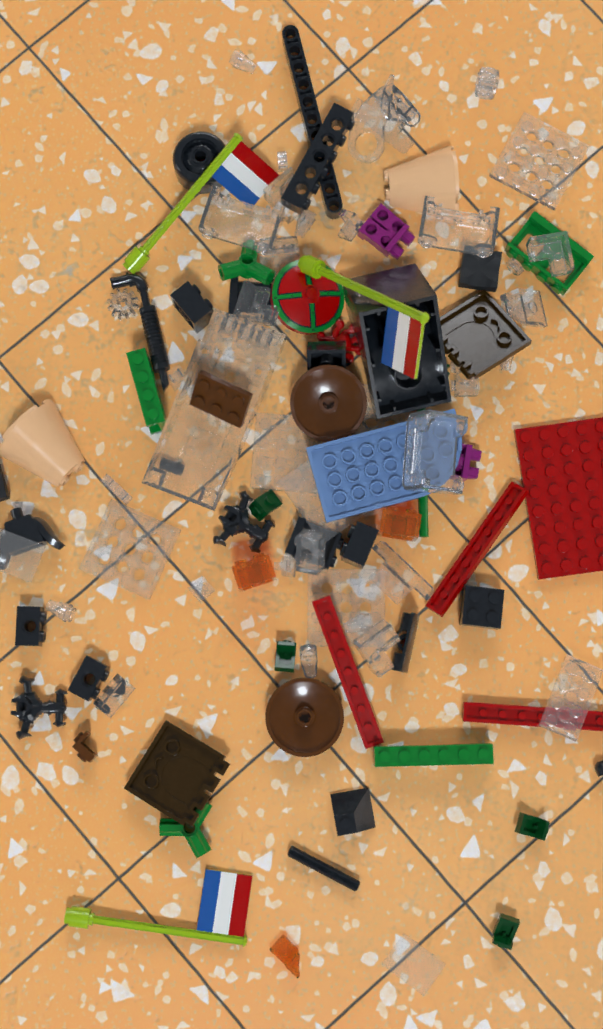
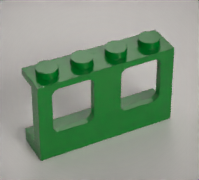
(539, 226)
(147, 390)

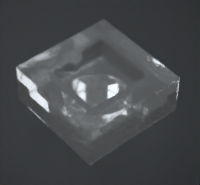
(201, 589)

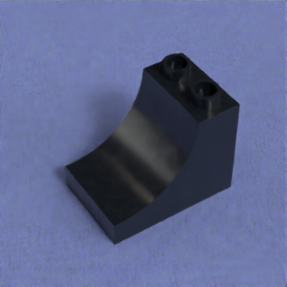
(388, 388)

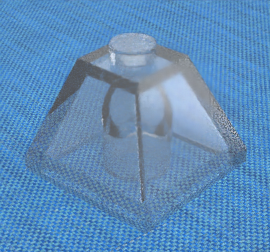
(524, 307)

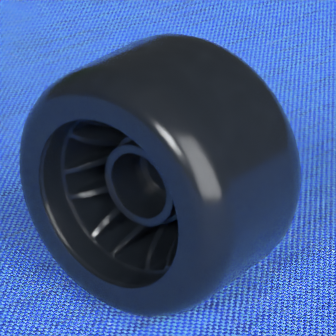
(187, 152)

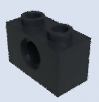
(25, 615)
(79, 685)

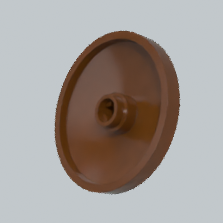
(328, 403)
(304, 717)

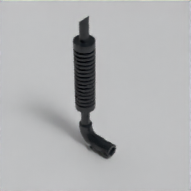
(150, 325)

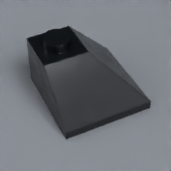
(352, 811)

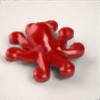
(344, 336)

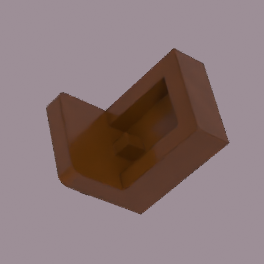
(83, 750)

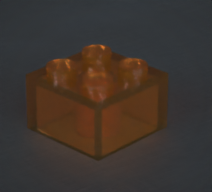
(399, 524)
(253, 572)

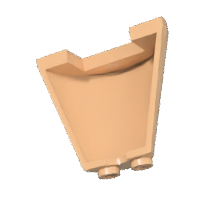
(428, 175)
(43, 444)

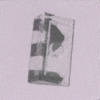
(113, 695)

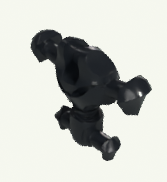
(237, 521)
(30, 707)

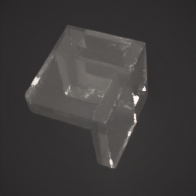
(351, 226)

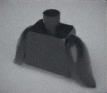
(32, 528)

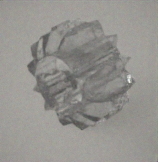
(487, 83)
(115, 304)

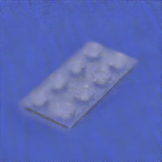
(571, 697)

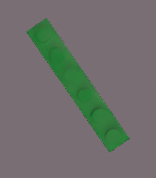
(433, 755)

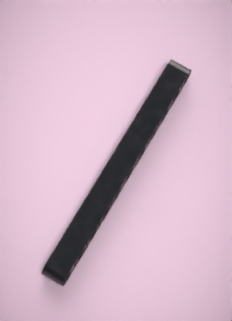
(309, 113)

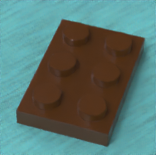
(221, 398)

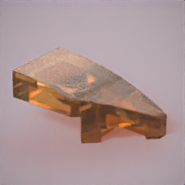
(287, 954)

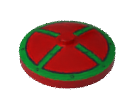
(306, 302)

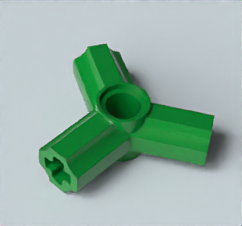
(247, 268)
(195, 839)

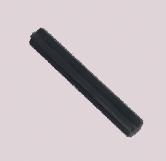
(323, 868)

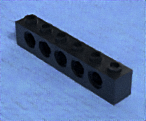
(339, 117)

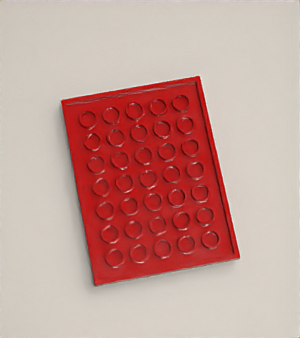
(565, 496)

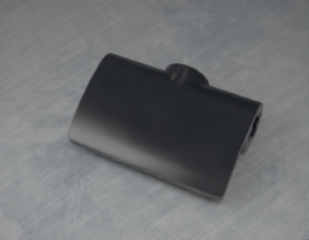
(408, 623)

